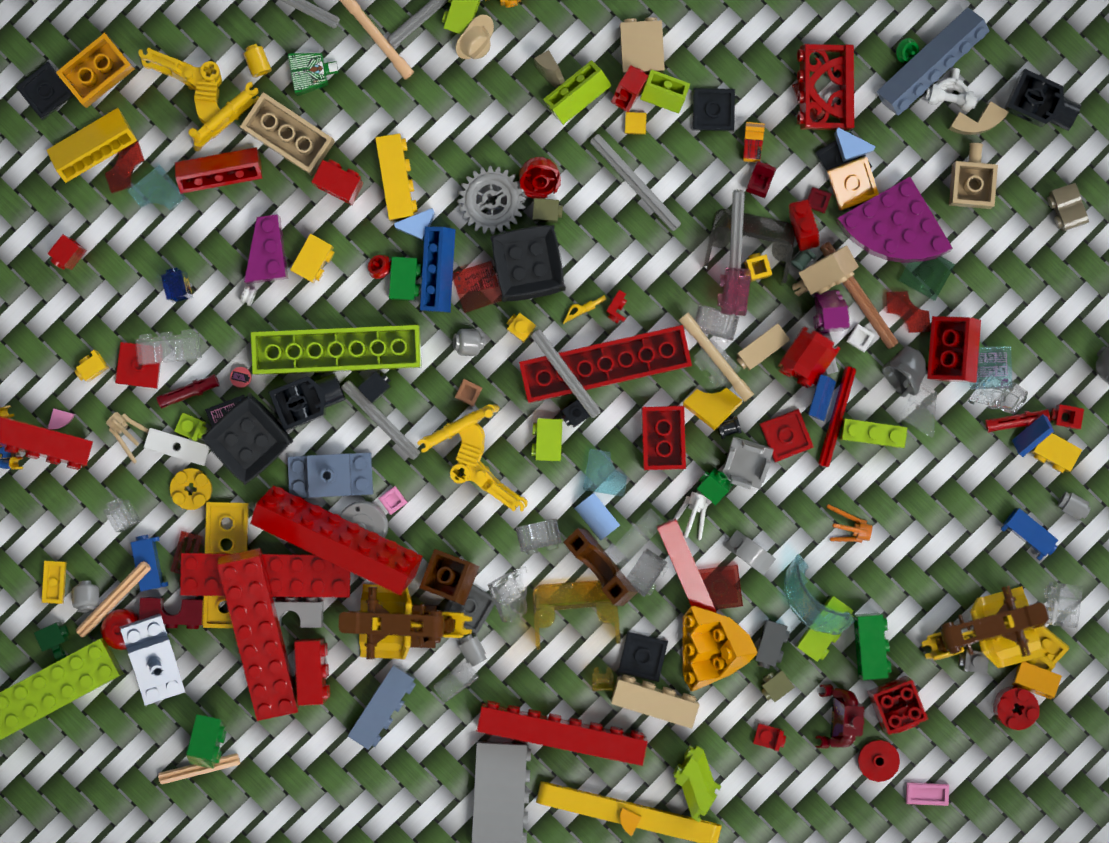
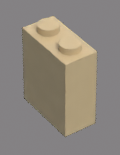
(642, 45)

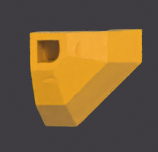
(713, 647)

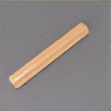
(194, 770)

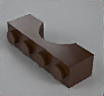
(612, 580)

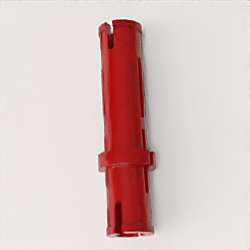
(1014, 421)

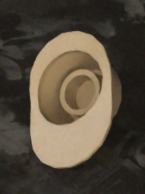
(475, 40)

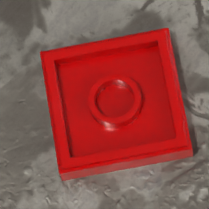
(786, 435)

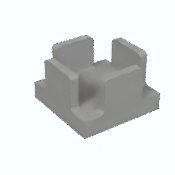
(747, 463)

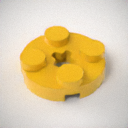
(200, 481)

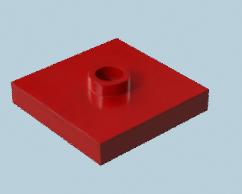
(131, 374)

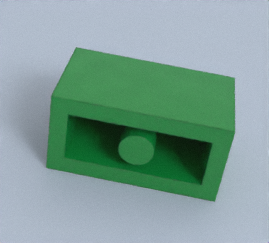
(404, 279)

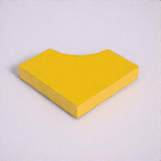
(712, 407)

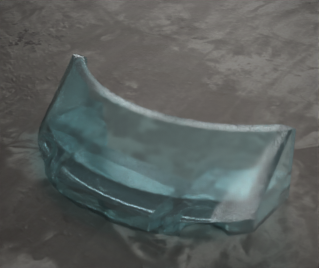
(806, 607)

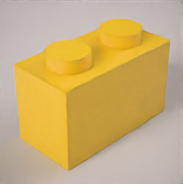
(312, 259)
(1057, 452)

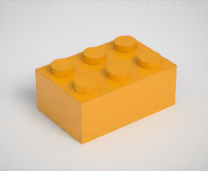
(95, 70)

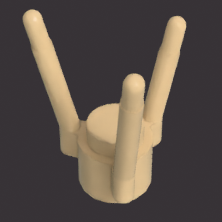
(118, 425)

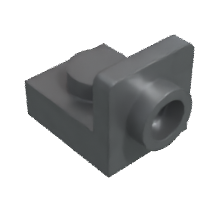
(975, 663)

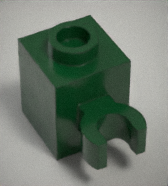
(52, 638)

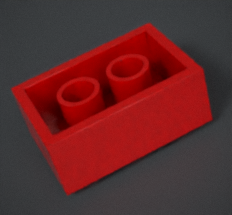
(954, 349)
(663, 438)
(311, 671)

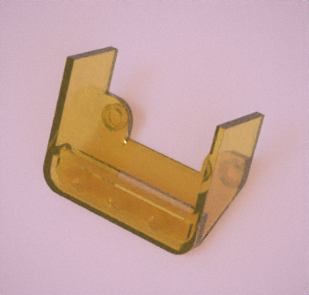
(571, 596)

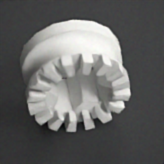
(249, 295)

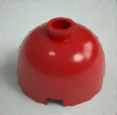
(539, 177)
(111, 627)

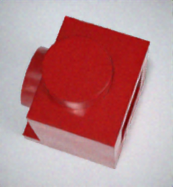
(1074, 420)

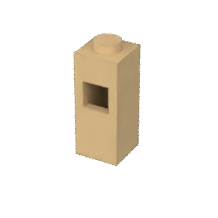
(762, 347)

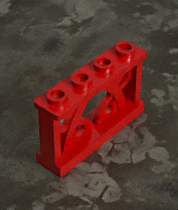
(845, 65)

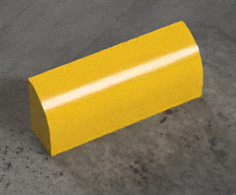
(91, 145)

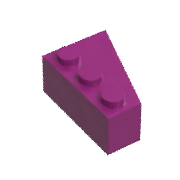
(267, 252)
(831, 312)

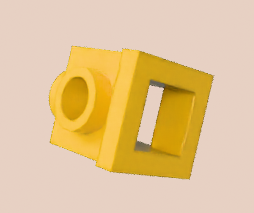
(91, 367)

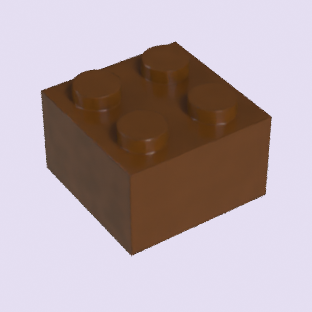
(449, 577)

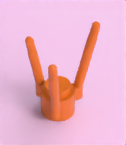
(861, 531)

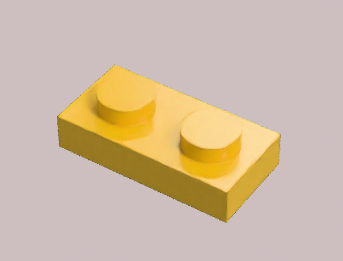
(54, 582)

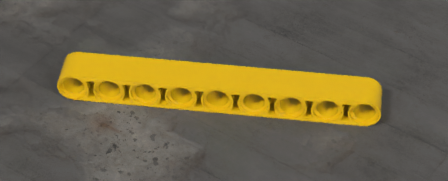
(610, 808)

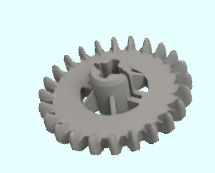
(508, 189)

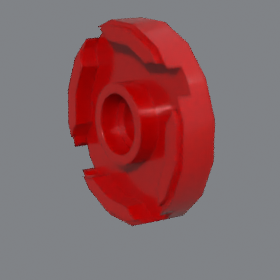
(868, 756)

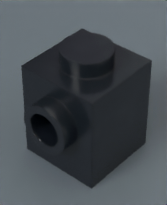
(574, 414)

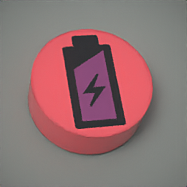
(241, 377)

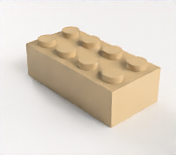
(287, 134)
(655, 702)

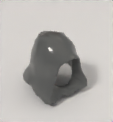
(906, 368)

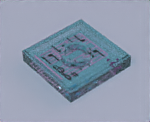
(994, 368)

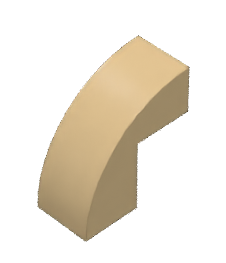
(989, 118)

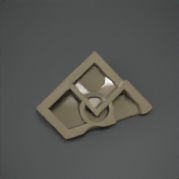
(549, 69)

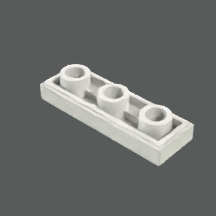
(165, 442)

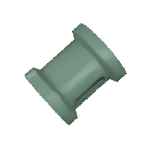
(802, 259)

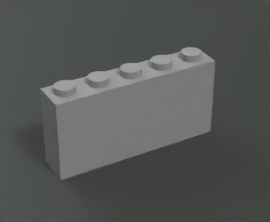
(500, 792)

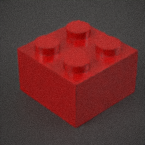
(338, 182)

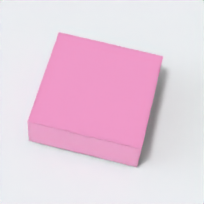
(393, 500)

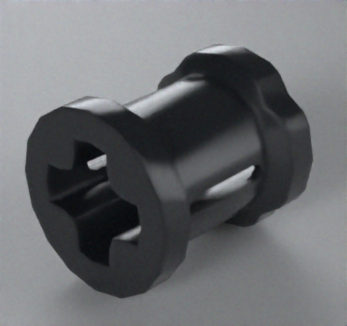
(729, 427)

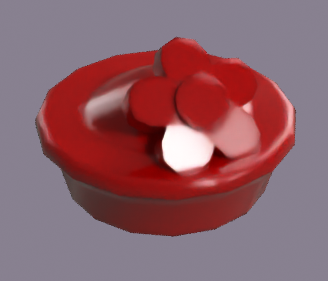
(379, 266)

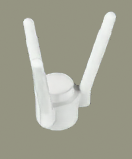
(696, 503)

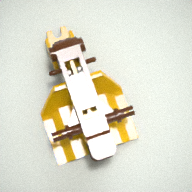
(387, 621)
(1002, 626)

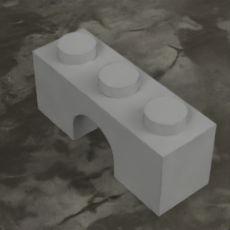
(309, 611)

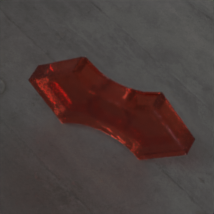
(120, 175)
(915, 318)

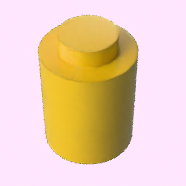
(257, 60)

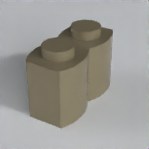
(1068, 207)

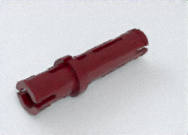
(188, 391)

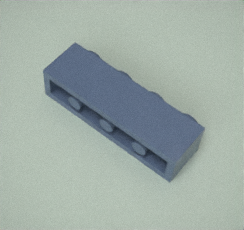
(382, 705)

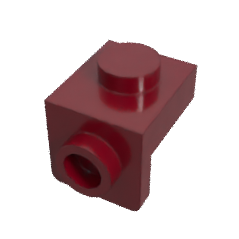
(761, 179)

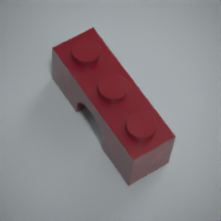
(189, 615)

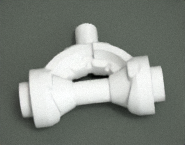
(964, 99)

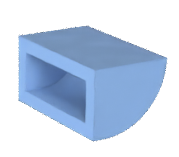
(597, 516)

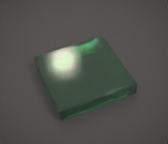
(927, 276)

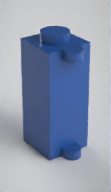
(1031, 533)
(145, 550)

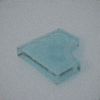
(157, 188)
(602, 475)

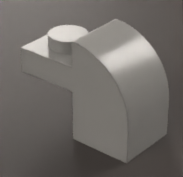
(750, 552)

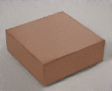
(468, 392)

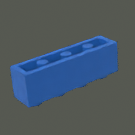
(437, 269)

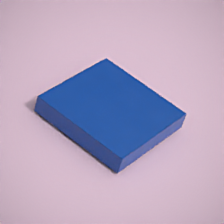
(822, 397)

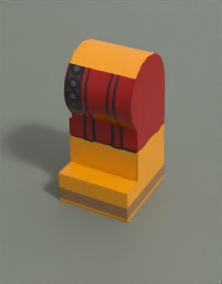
(753, 141)

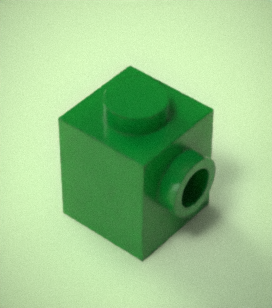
(714, 485)

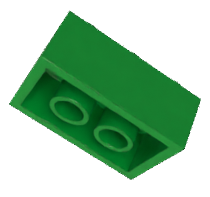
(871, 646)

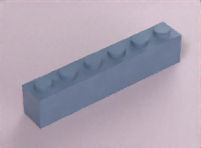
(933, 61)

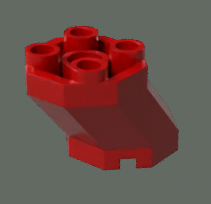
(808, 357)

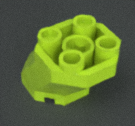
(696, 782)

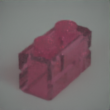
(735, 291)

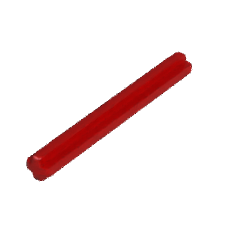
(837, 416)

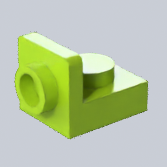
(191, 427)

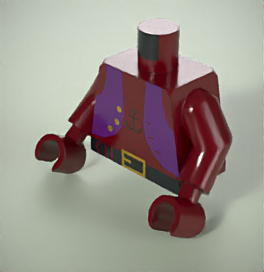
(846, 719)

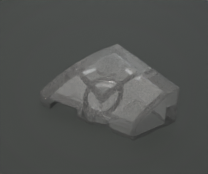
(1005, 399)
(921, 410)
(510, 595)

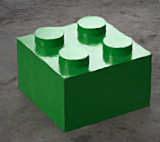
(205, 742)

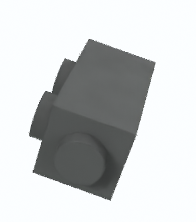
(770, 644)

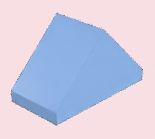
(851, 146)
(416, 224)

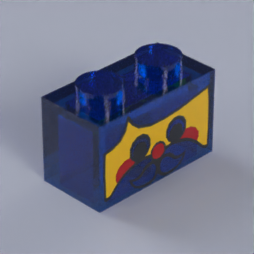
(176, 285)

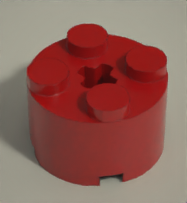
(1027, 712)

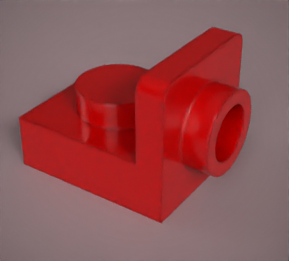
(617, 303)
(769, 737)

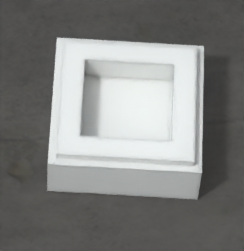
(860, 338)

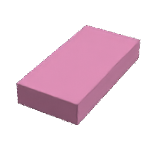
(927, 793)

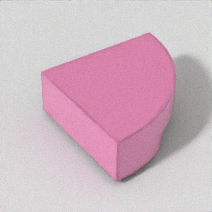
(60, 419)

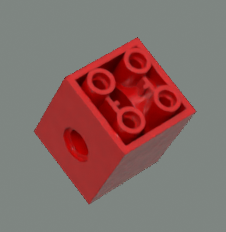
(897, 705)

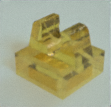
(602, 682)

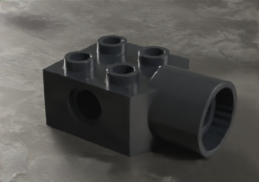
(1041, 101)
(306, 400)

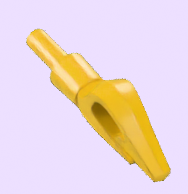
(582, 309)

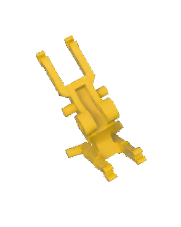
(205, 95)
(470, 455)

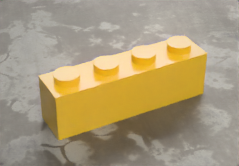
(395, 177)

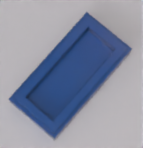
(1033, 435)

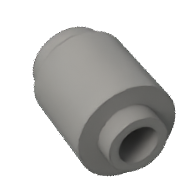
(1074, 505)
(472, 650)

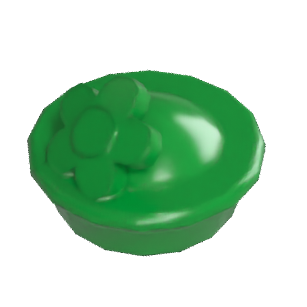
(906, 50)

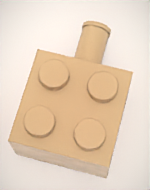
(973, 181)
(827, 272)

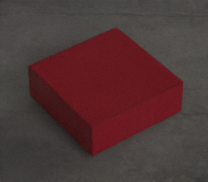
(819, 200)

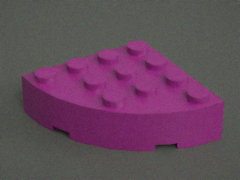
(896, 226)

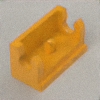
(1036, 680)

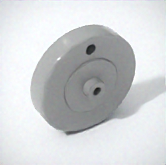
(367, 516)

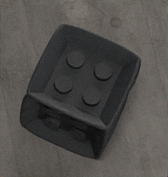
(528, 263)
(247, 439)

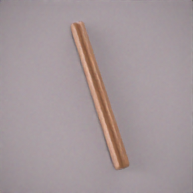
(865, 304)

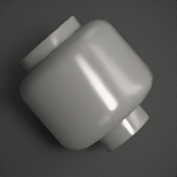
(468, 342)
(85, 597)

